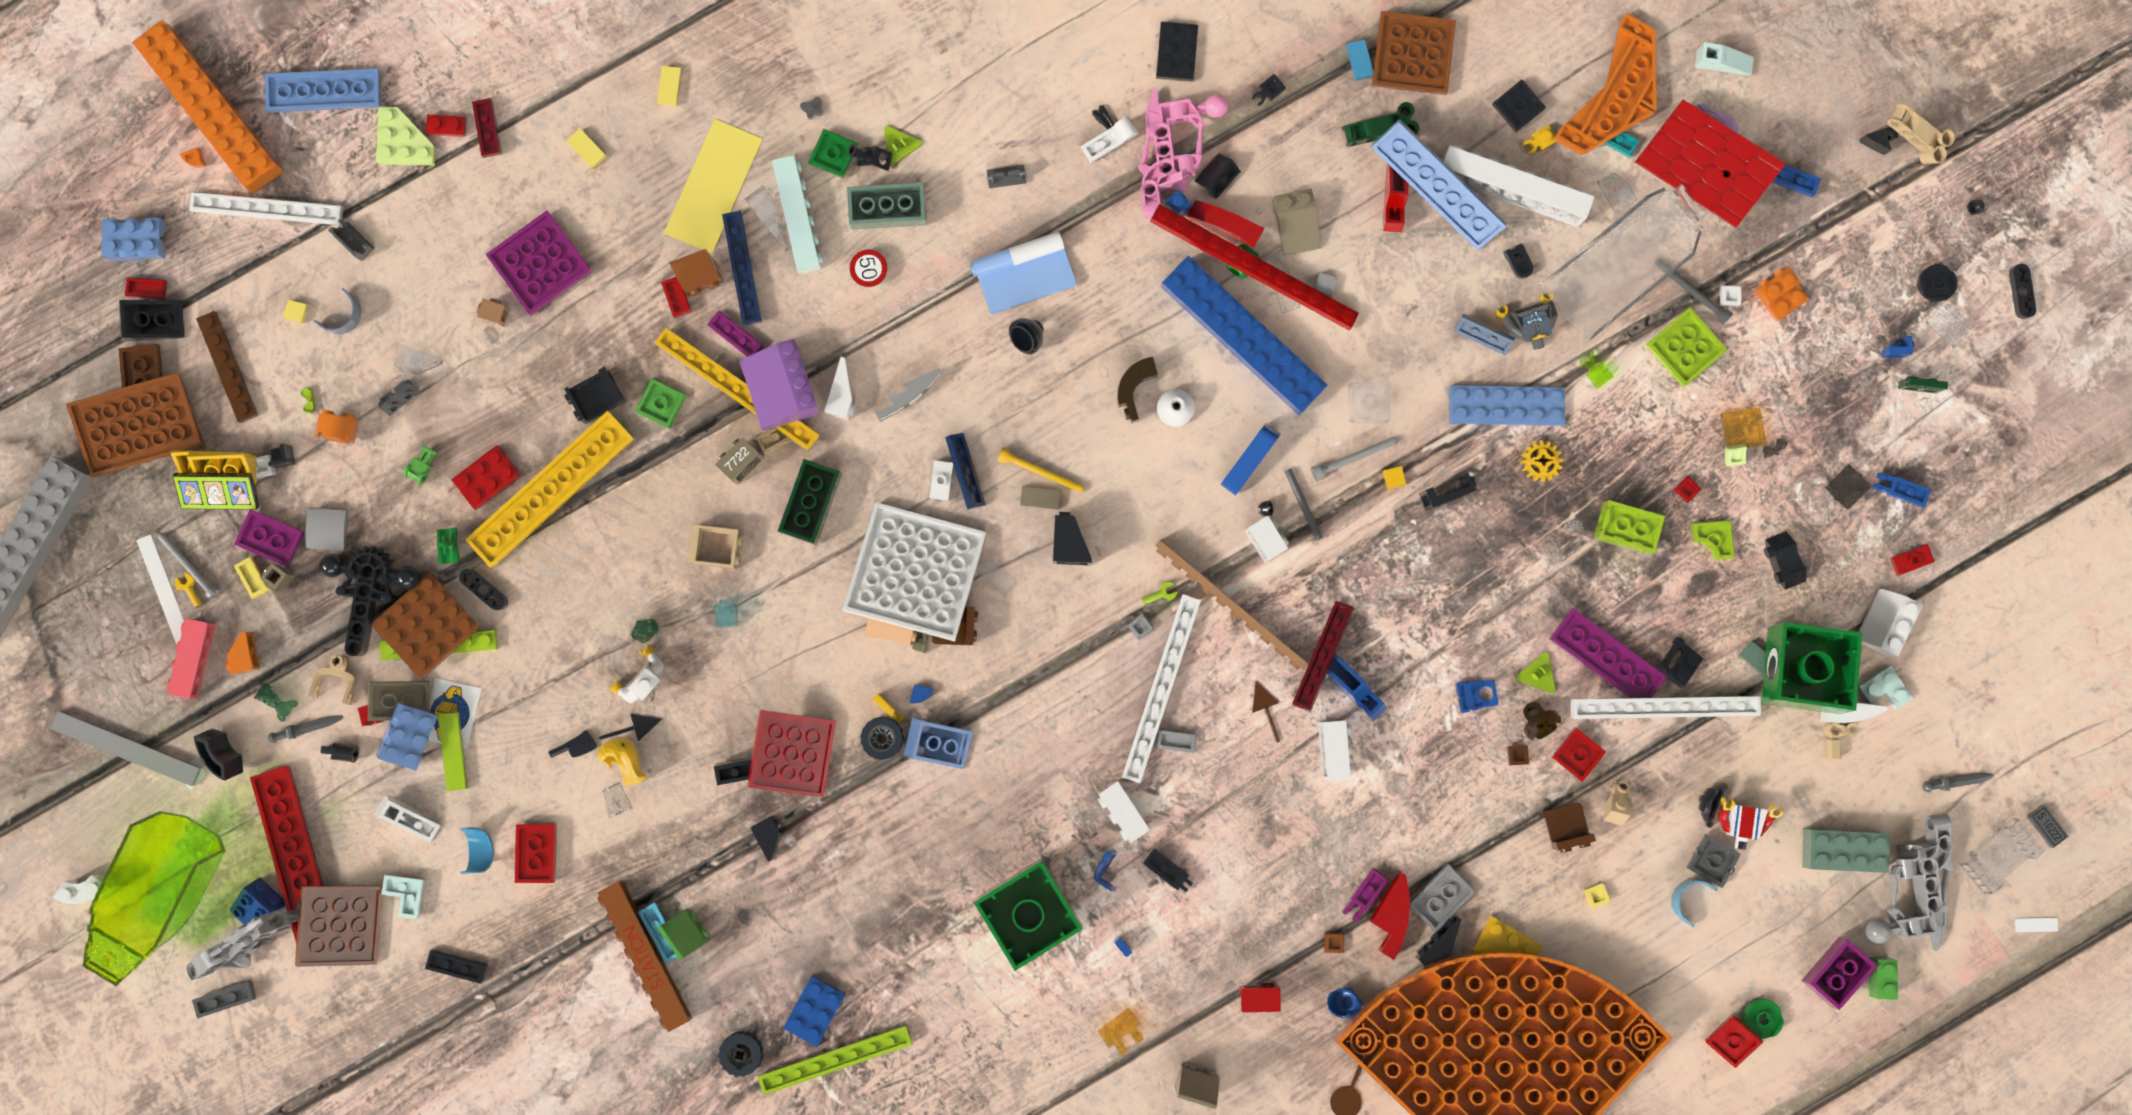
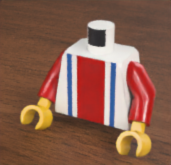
(1746, 821)

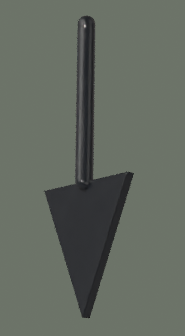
(641, 725)

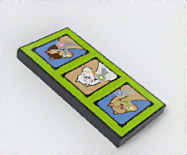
(216, 491)

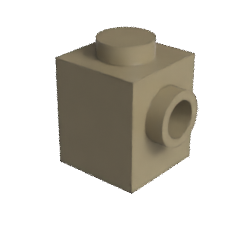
(277, 577)

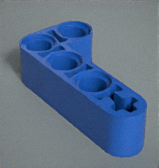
(1250, 459)

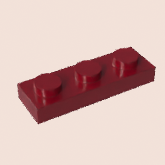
(486, 128)

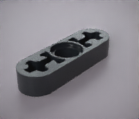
(2017, 298)
(490, 602)

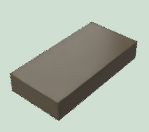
(1040, 498)

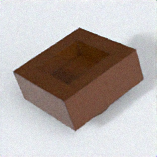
(1518, 755)

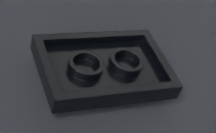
(1177, 51)

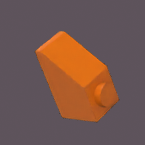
(243, 655)

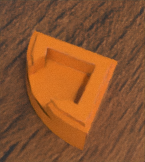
(193, 157)

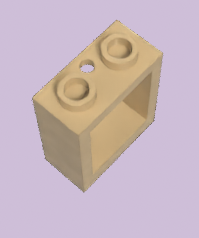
(695, 546)

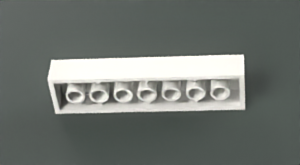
(1519, 186)

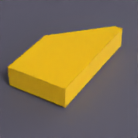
(888, 708)

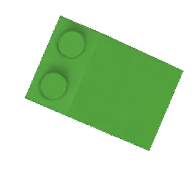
(684, 933)

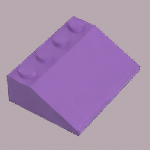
(779, 385)

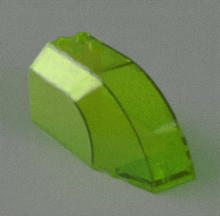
(149, 892)

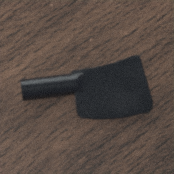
(578, 746)

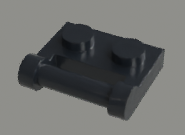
(1683, 667)

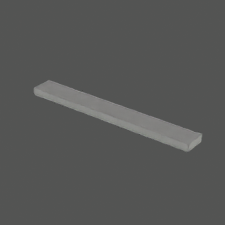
(125, 748)

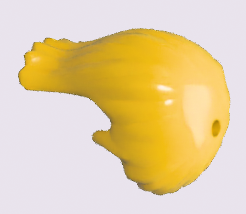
(625, 756)

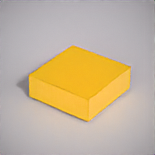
(1394, 477)

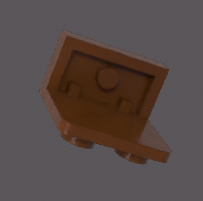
(966, 633)
(1568, 828)

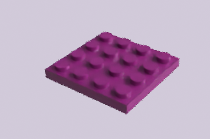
(539, 263)

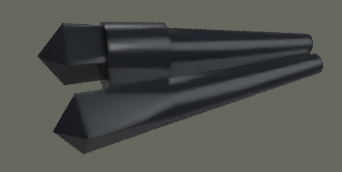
(1103, 117)

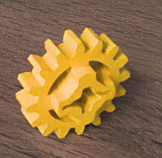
(1541, 453)

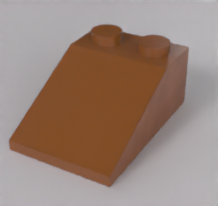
(697, 272)

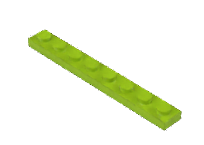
(834, 1060)

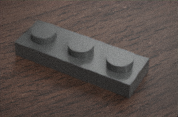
(224, 999)

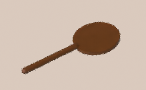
(1346, 1099)

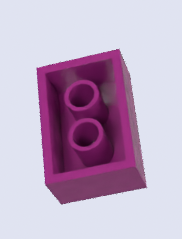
(1839, 973)

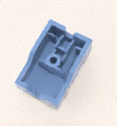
(133, 239)
(406, 736)

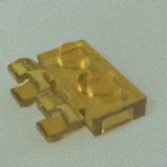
(1118, 1028)

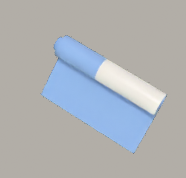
(1024, 273)

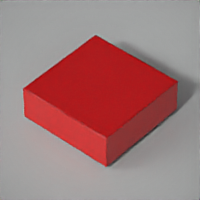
(1687, 489)

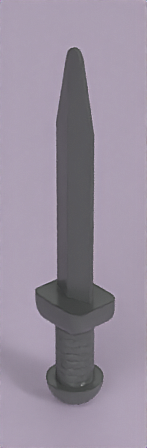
(291, 732)
(1946, 783)

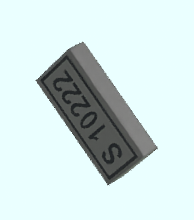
(2047, 826)

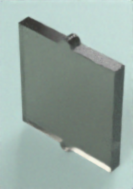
(1848, 487)

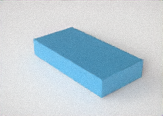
(1359, 60)

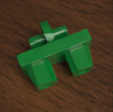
(447, 545)

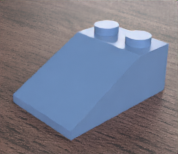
(937, 743)

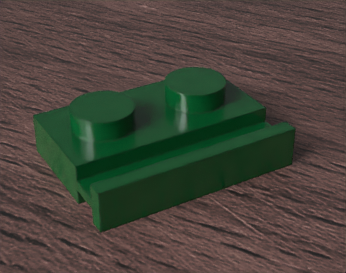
(1922, 385)

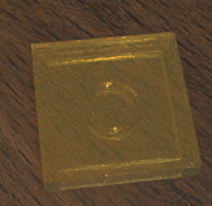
(1744, 428)

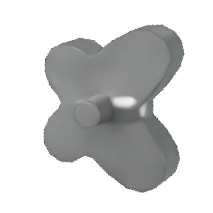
(812, 108)

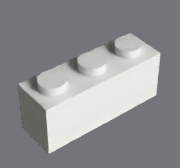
(1123, 812)

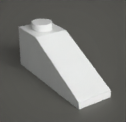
(840, 398)
(407, 818)

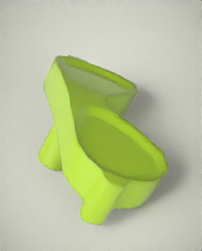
(308, 394)

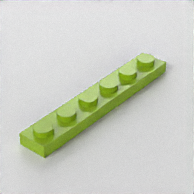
(477, 642)

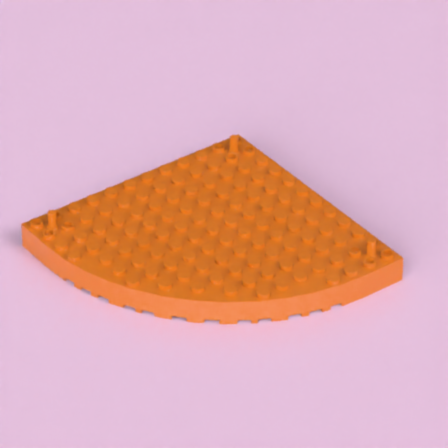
(1450, 1044)

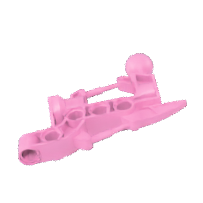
(1161, 118)

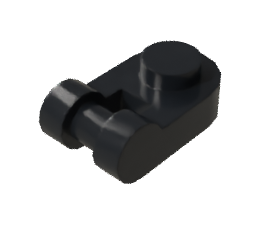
(1522, 268)

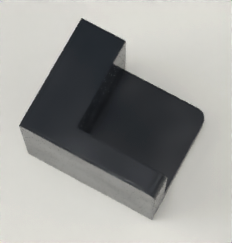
(282, 456)

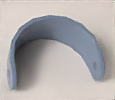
(353, 320)

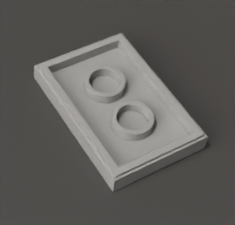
(1441, 897)

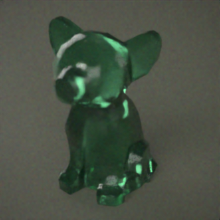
(271, 699)

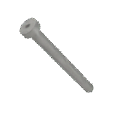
(210, 591)

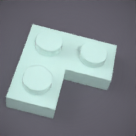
(1885, 683)
(410, 892)

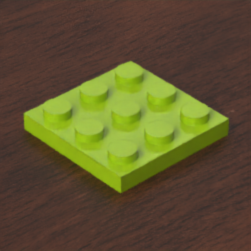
(1686, 347)

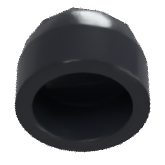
(1974, 203)
(1266, 508)

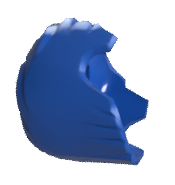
(1344, 1003)

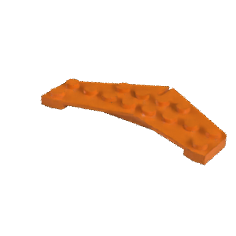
(1626, 95)

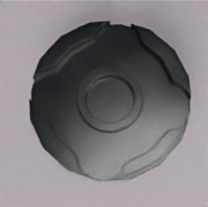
(1937, 283)

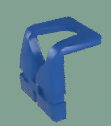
(1469, 697)
(1101, 869)

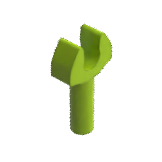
(1160, 594)

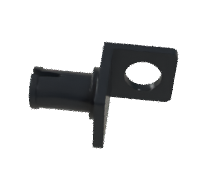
(870, 156)

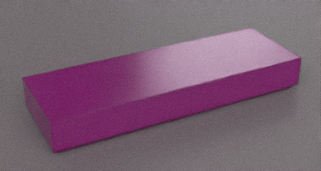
(734, 334)

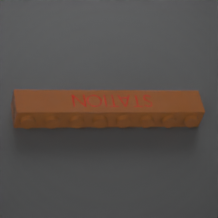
(644, 955)

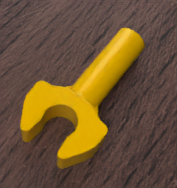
(188, 587)

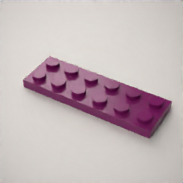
(1606, 656)

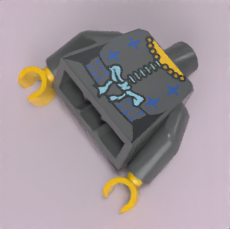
(1531, 322)

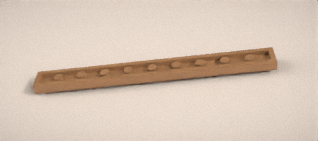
(1224, 600)

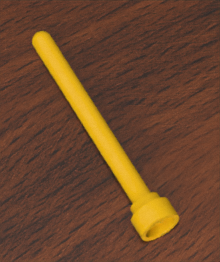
(1007, 456)

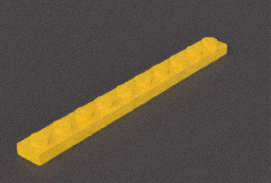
(727, 383)

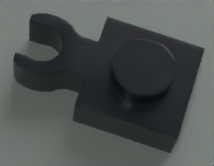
(1270, 88)

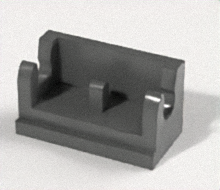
(352, 240)

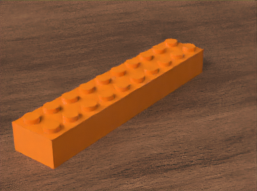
(208, 106)

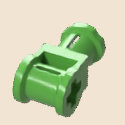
(420, 466)

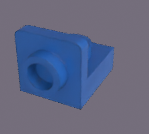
(1899, 350)

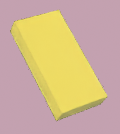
(669, 86)
(586, 148)
(250, 576)

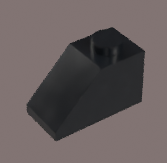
(768, 835)

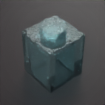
(726, 614)

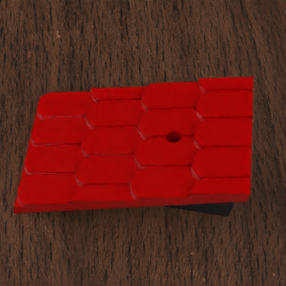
(1696, 152)

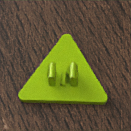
(899, 144)
(1538, 674)

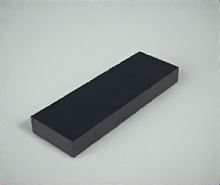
(456, 966)

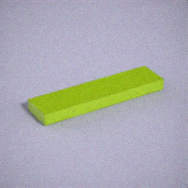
(452, 751)

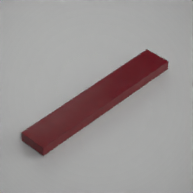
(1323, 656)

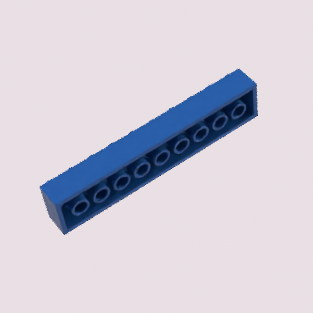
(1243, 335)

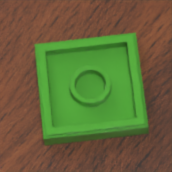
(661, 403)

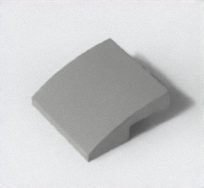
(326, 528)

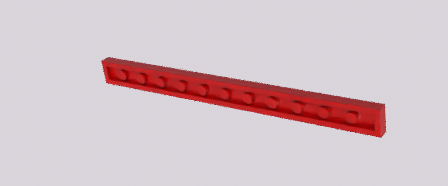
(1254, 267)

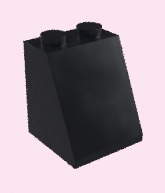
(1068, 542)

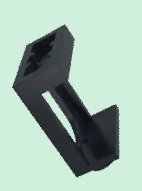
(1431, 501)

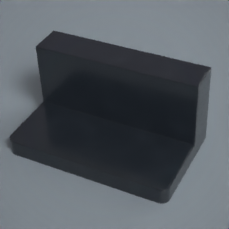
(1218, 175)

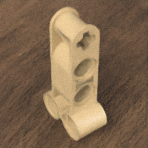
(1921, 134)

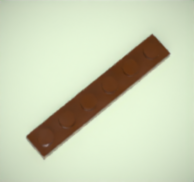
(227, 367)

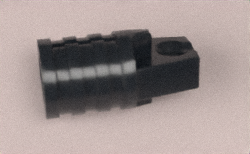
(341, 752)

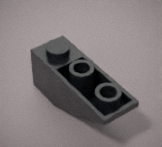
(1441, 943)

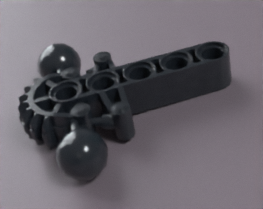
(333, 565)

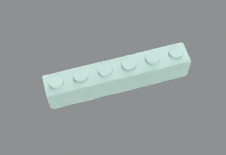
(796, 214)

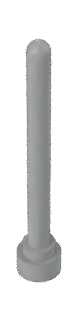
(1320, 471)

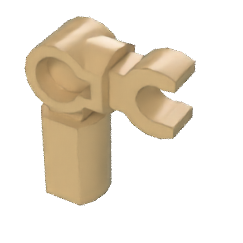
(1833, 732)

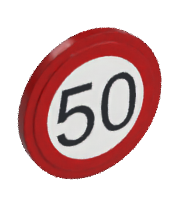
(868, 268)

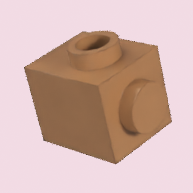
(493, 312)

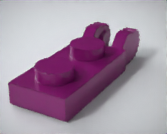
(1366, 893)

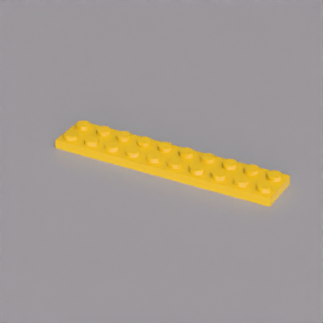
(549, 489)

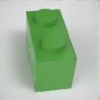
(1884, 979)

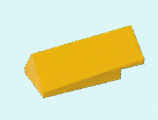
(215, 462)

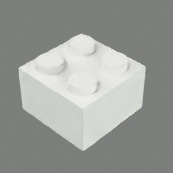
(1267, 539)

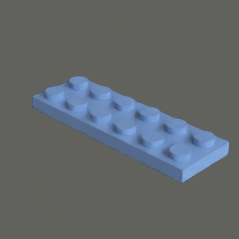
(322, 90)
(1507, 405)

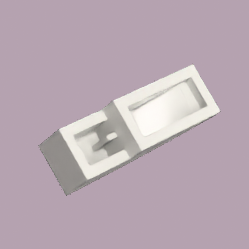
(1862, 712)

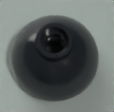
(1026, 335)

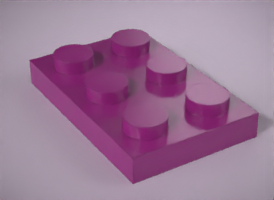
(269, 538)

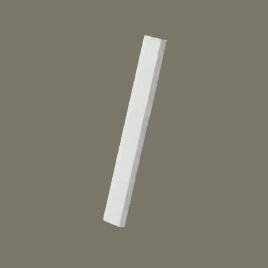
(266, 208)

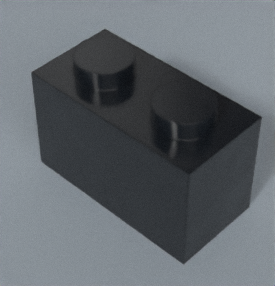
(732, 770)

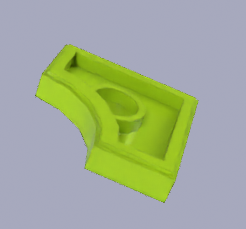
(1716, 537)

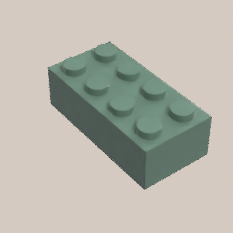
(886, 206)
(1845, 850)

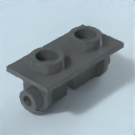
(1006, 176)
(392, 402)

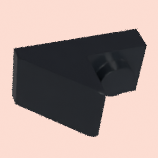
(1880, 140)

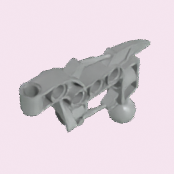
(1910, 865)
(237, 948)

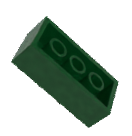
(810, 502)

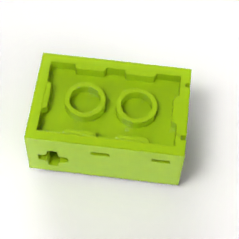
(1629, 527)

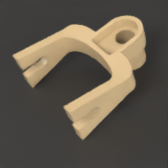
(335, 670)

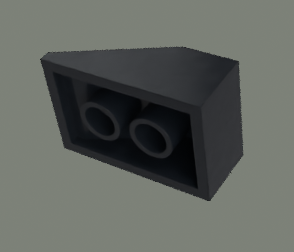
(151, 320)

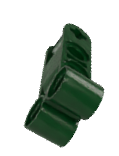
(1372, 129)

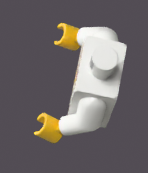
(644, 680)

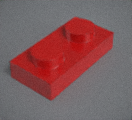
(446, 125)

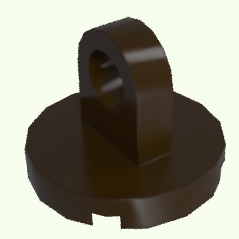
(1542, 723)

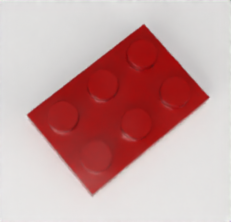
(486, 477)
(535, 853)

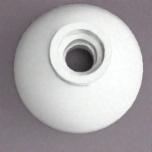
(1172, 416)

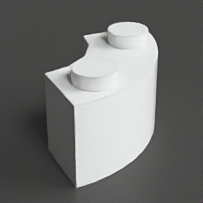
(79, 892)

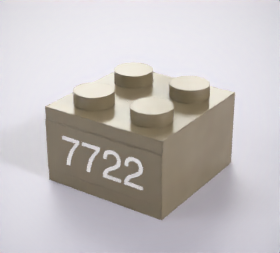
(739, 460)

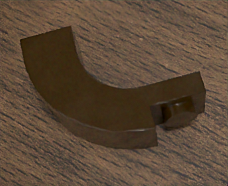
(1135, 374)

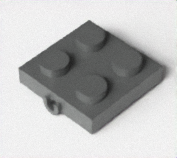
(1713, 861)

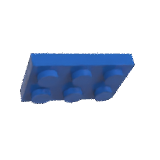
(814, 1011)

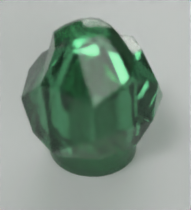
(644, 630)

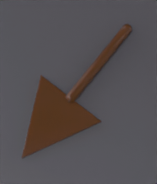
(1261, 701)

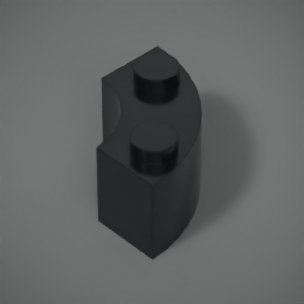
(1785, 560)
(218, 754)

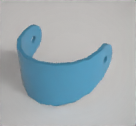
(480, 850)
(1677, 895)

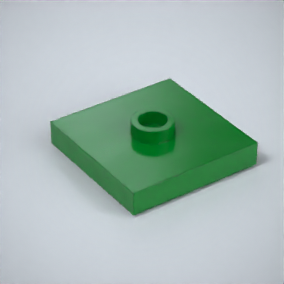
(832, 153)

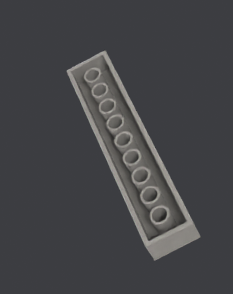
(37, 530)

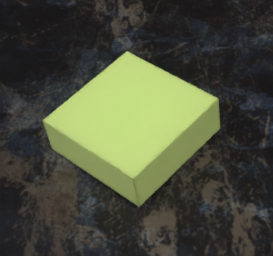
(1735, 455)

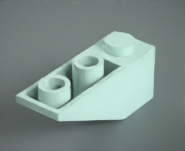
(1723, 59)

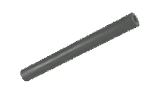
(1303, 504)

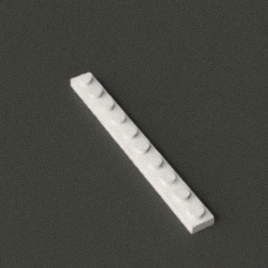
(1161, 688)
(1665, 707)

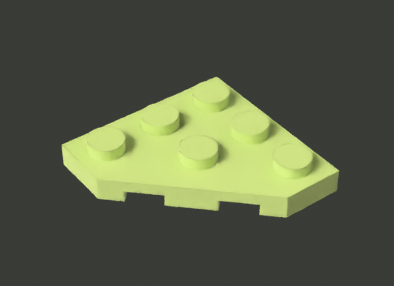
(401, 141)

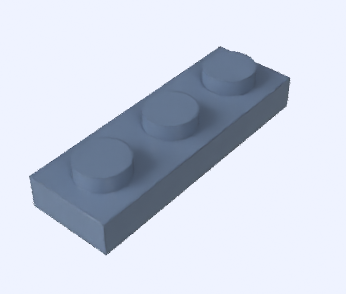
(1484, 334)

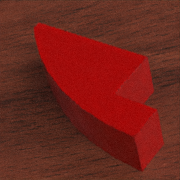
(1394, 201)
(1225, 223)
(1393, 915)

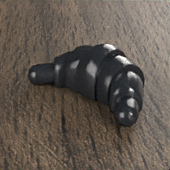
(1710, 801)

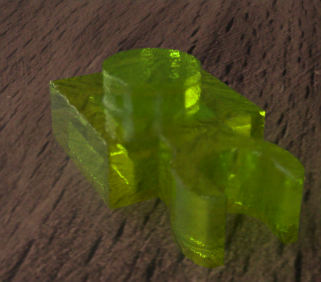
(1598, 373)

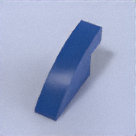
(1355, 688)

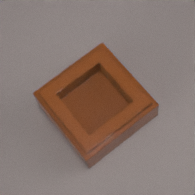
(1333, 942)

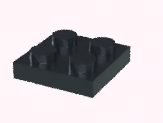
(1518, 106)

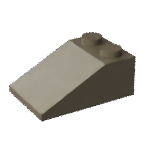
(1297, 221)
(1197, 1085)

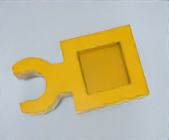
(1541, 139)

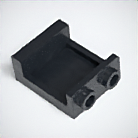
(594, 396)

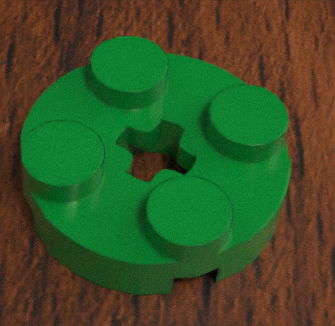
(1773, 1015)

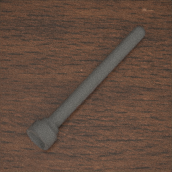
(1722, 314)

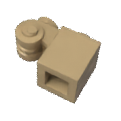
(1618, 806)

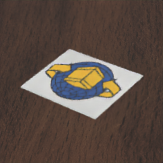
(452, 698)

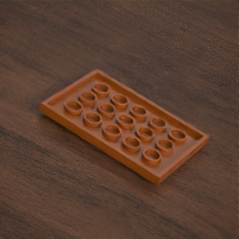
(135, 424)

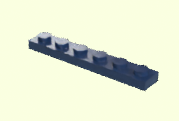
(742, 268)

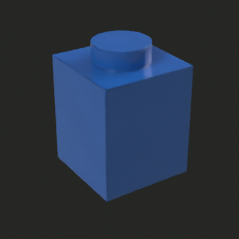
(1178, 203)

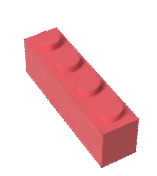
(190, 658)

